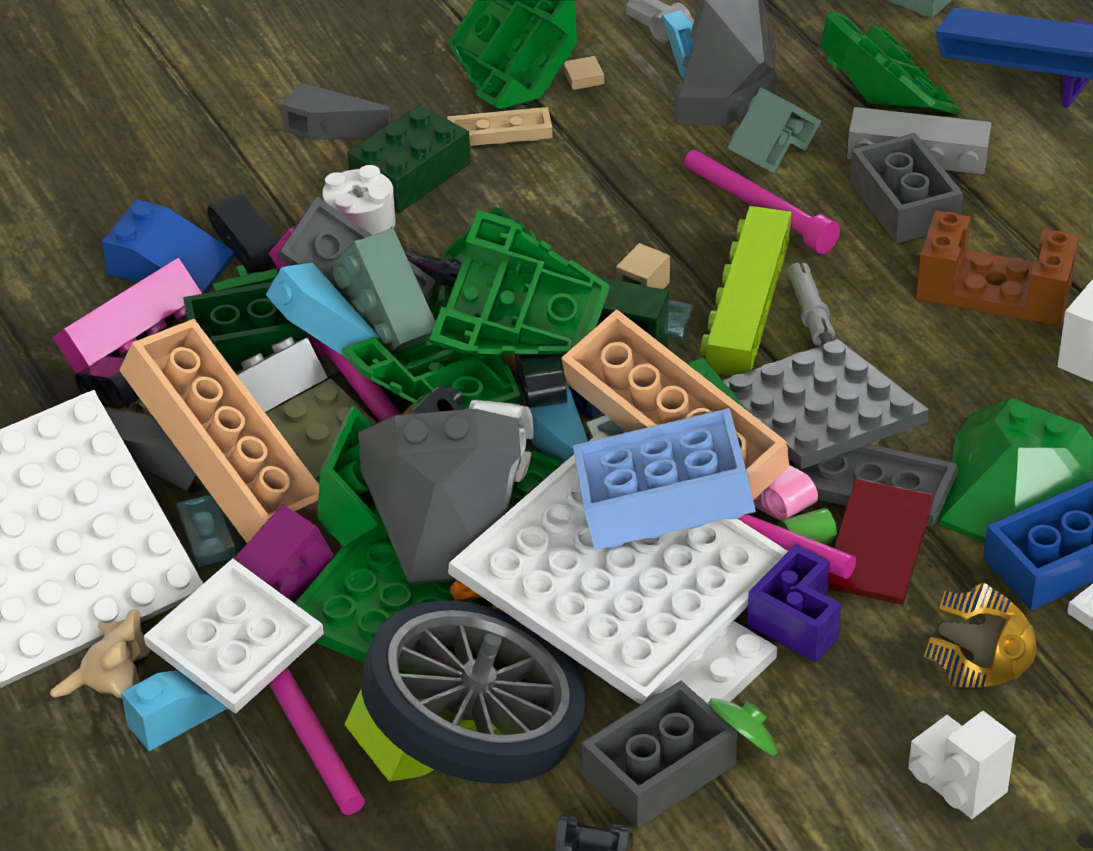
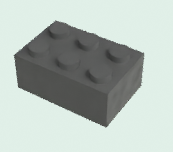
(903, 185)
(659, 754)

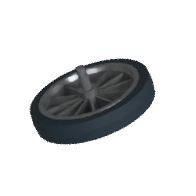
(472, 692)

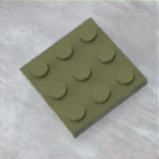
(313, 421)

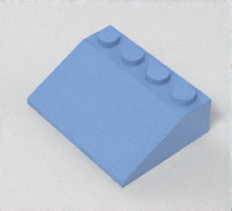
(663, 479)

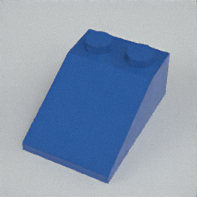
(155, 236)

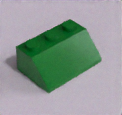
(344, 497)

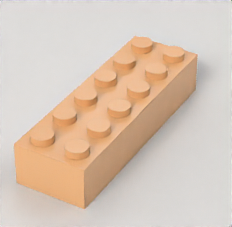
(647, 385)
(219, 427)

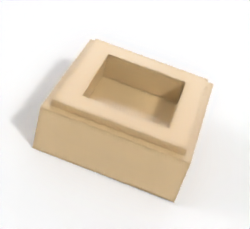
(583, 72)

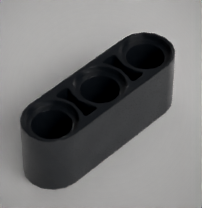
(243, 231)
(541, 379)
(107, 383)

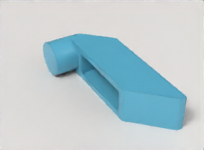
(679, 32)

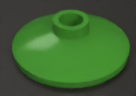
(746, 721)

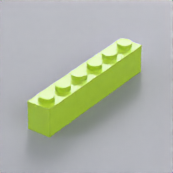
(747, 291)

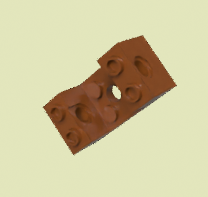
(962, 277)

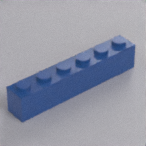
(1017, 42)

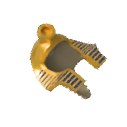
(1000, 646)

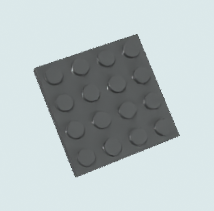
(826, 402)

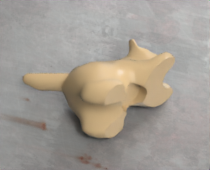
(109, 662)

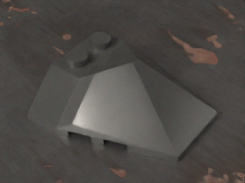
(727, 62)
(439, 482)

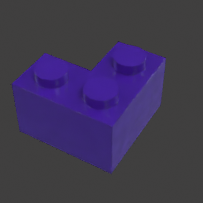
(794, 605)

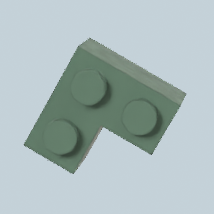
(770, 129)

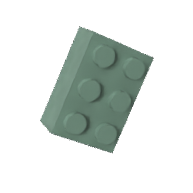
(385, 290)

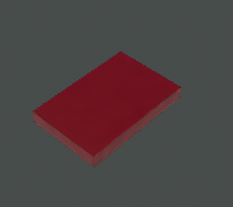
(885, 535)

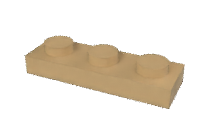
(506, 126)

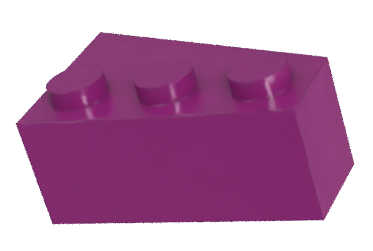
(286, 553)

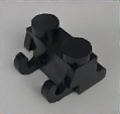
(579, 837)

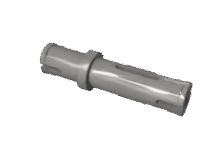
(814, 312)

